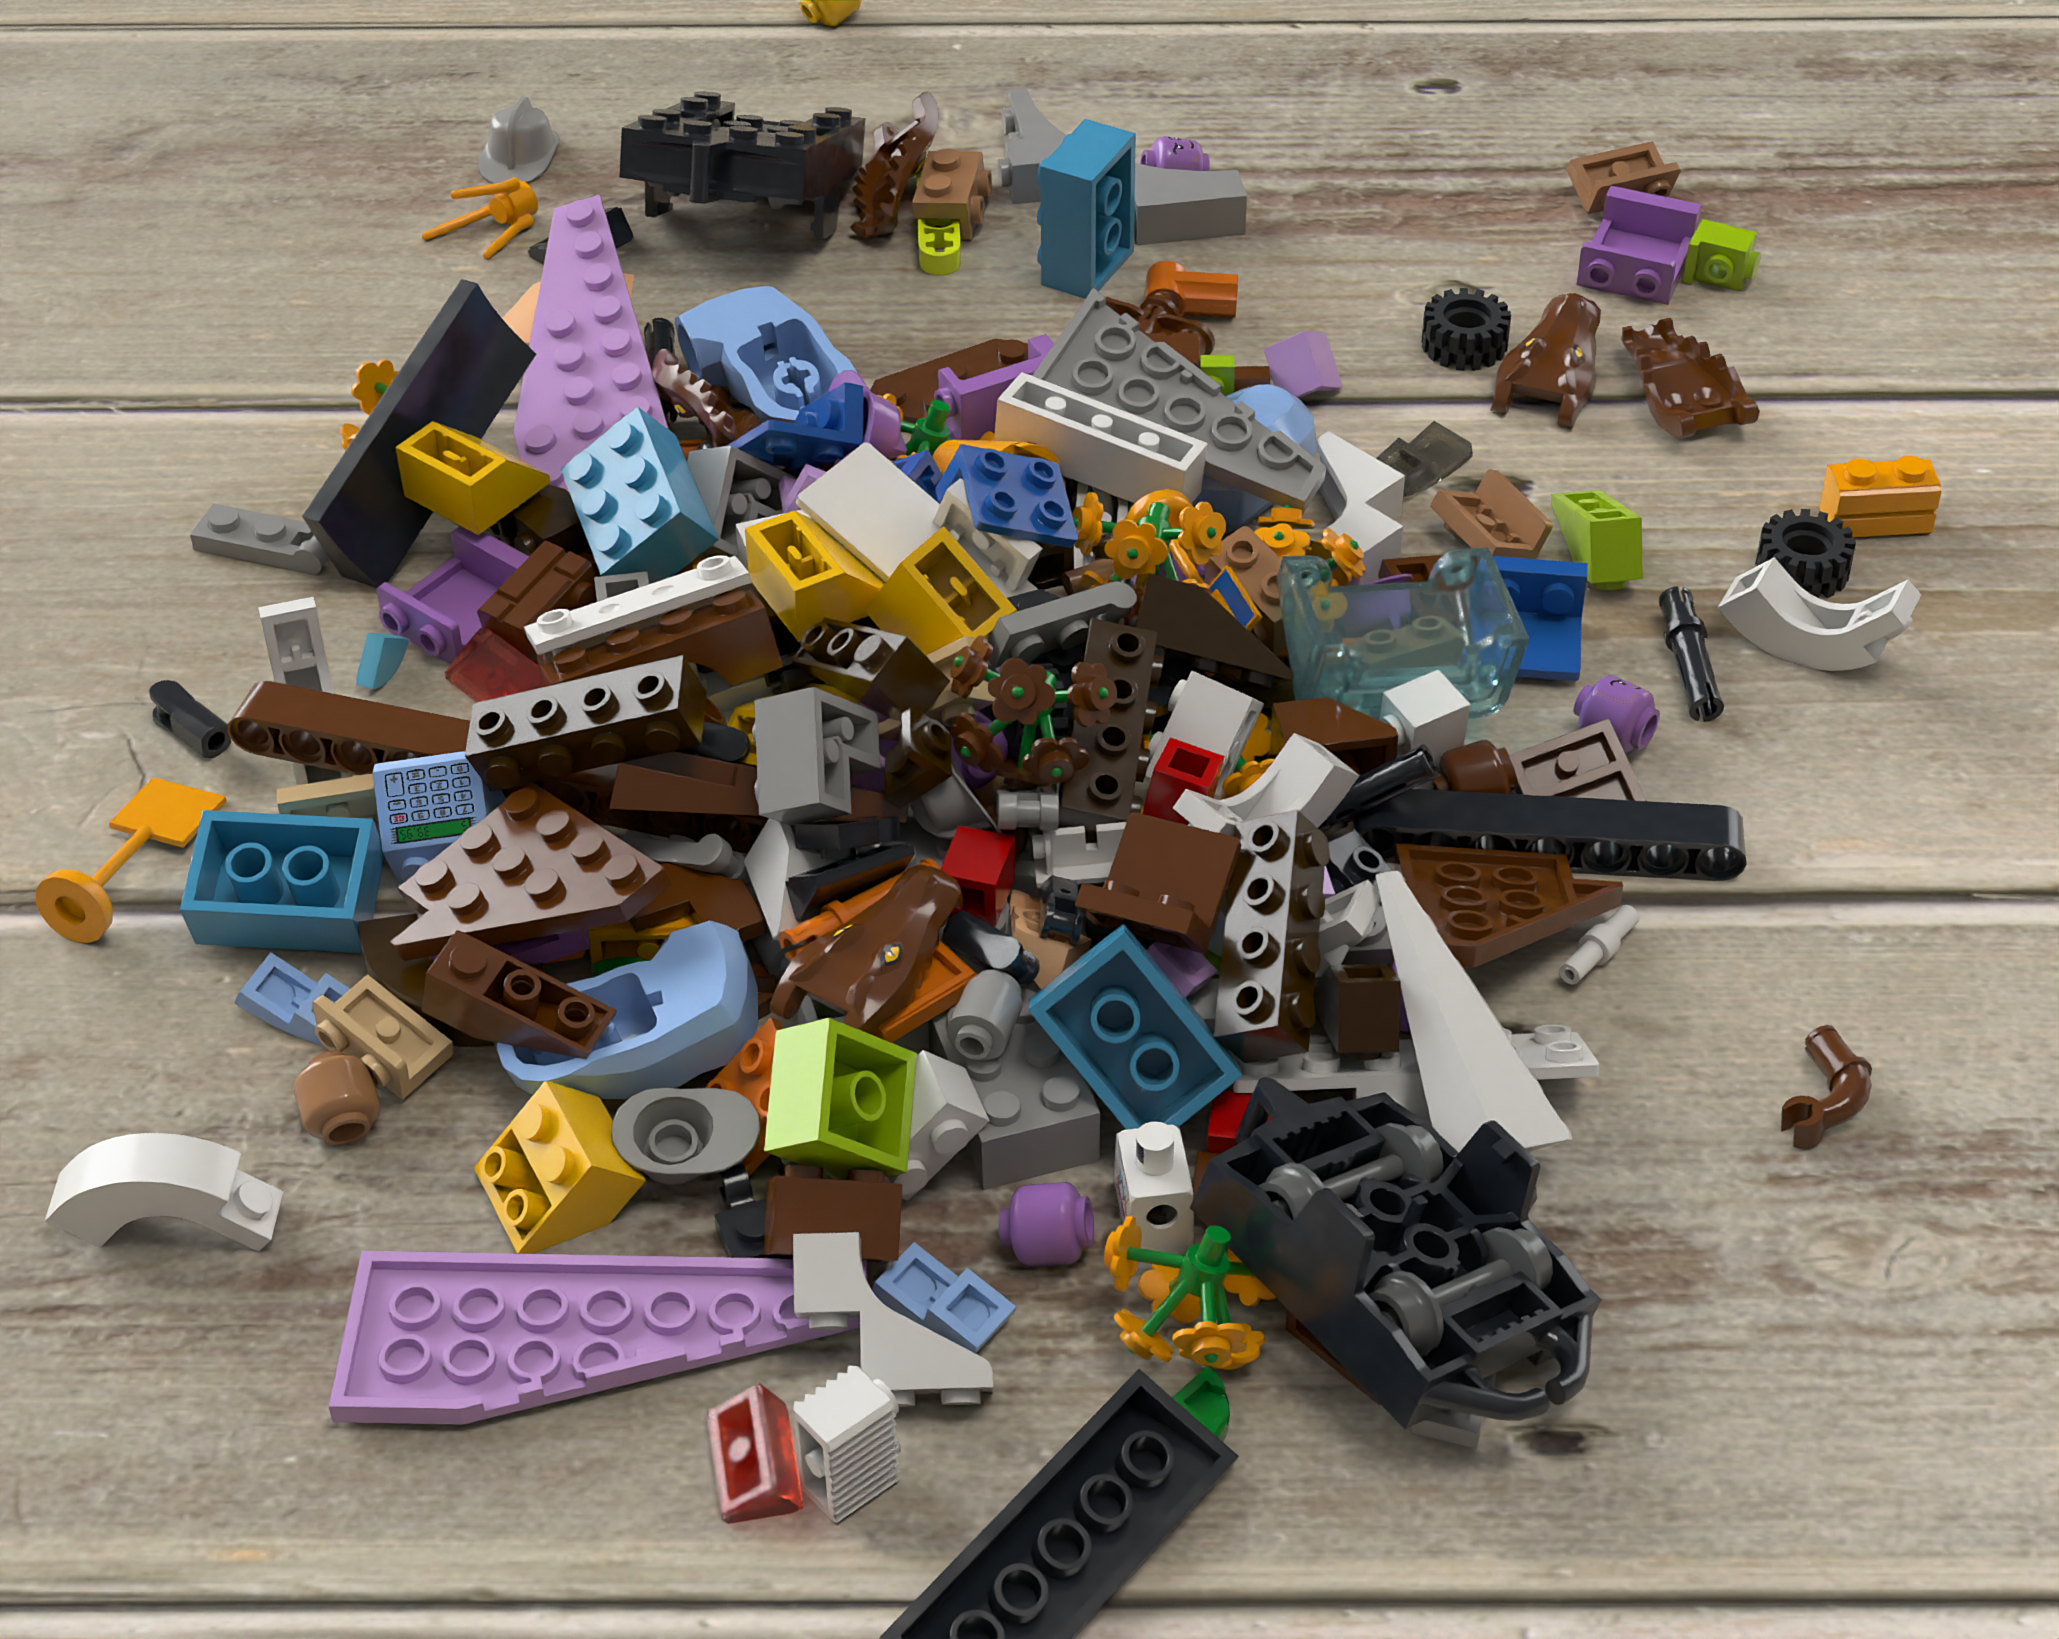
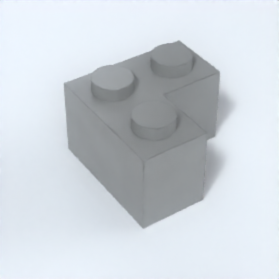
(734, 491)
(807, 752)

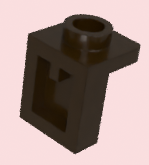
(918, 760)

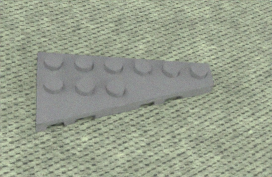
(1124, 368)

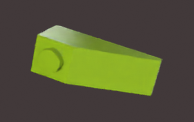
(1602, 535)

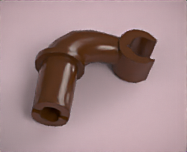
(1846, 1080)

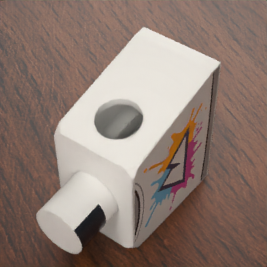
(1152, 1173)

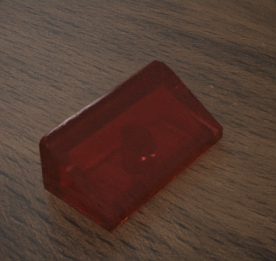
(492, 668)
(754, 1457)

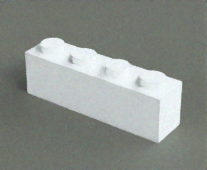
(1099, 441)

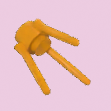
(511, 204)

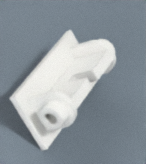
(1068, 856)

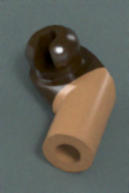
(1099, 564)

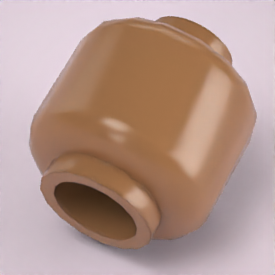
(336, 1098)

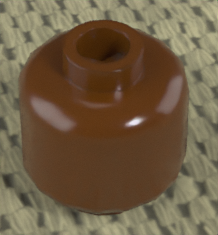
(1476, 769)

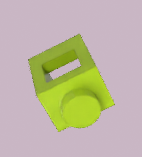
(1721, 255)

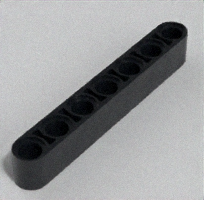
(1591, 832)

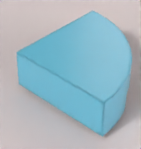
(380, 659)

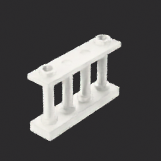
(713, 576)

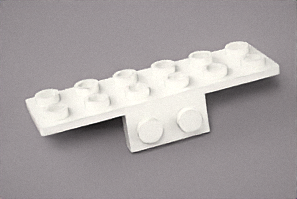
(888, 516)
(1547, 1054)

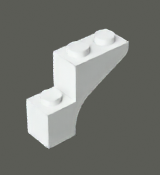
(1363, 500)
(892, 1347)

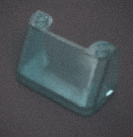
(1379, 636)

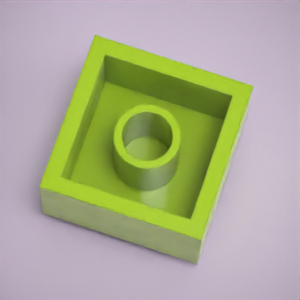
(840, 1099)

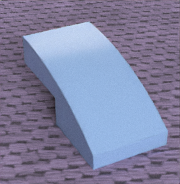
(285, 997)
(933, 1296)

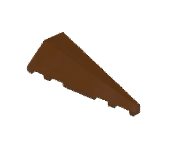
(712, 786)

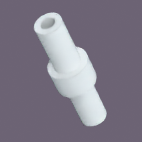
(1599, 944)

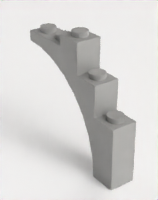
(1167, 201)

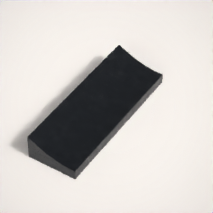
(453, 378)
(1076, 1525)

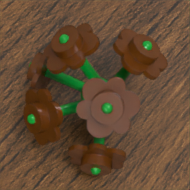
(1030, 697)

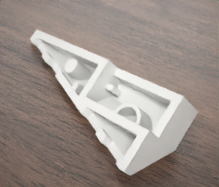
(1459, 1044)

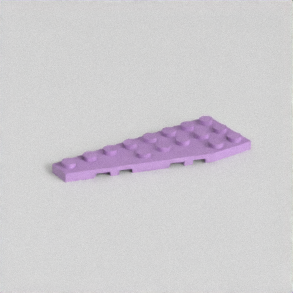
(586, 346)
(520, 1331)

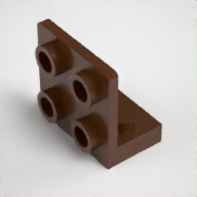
(1164, 882)

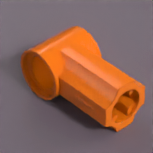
(1193, 291)

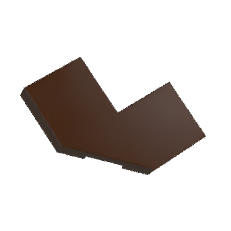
(706, 899)

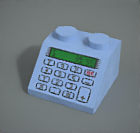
(427, 807)

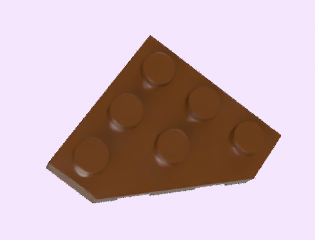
(916, 385)

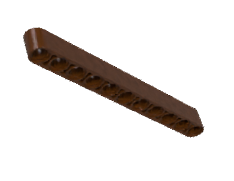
(358, 733)

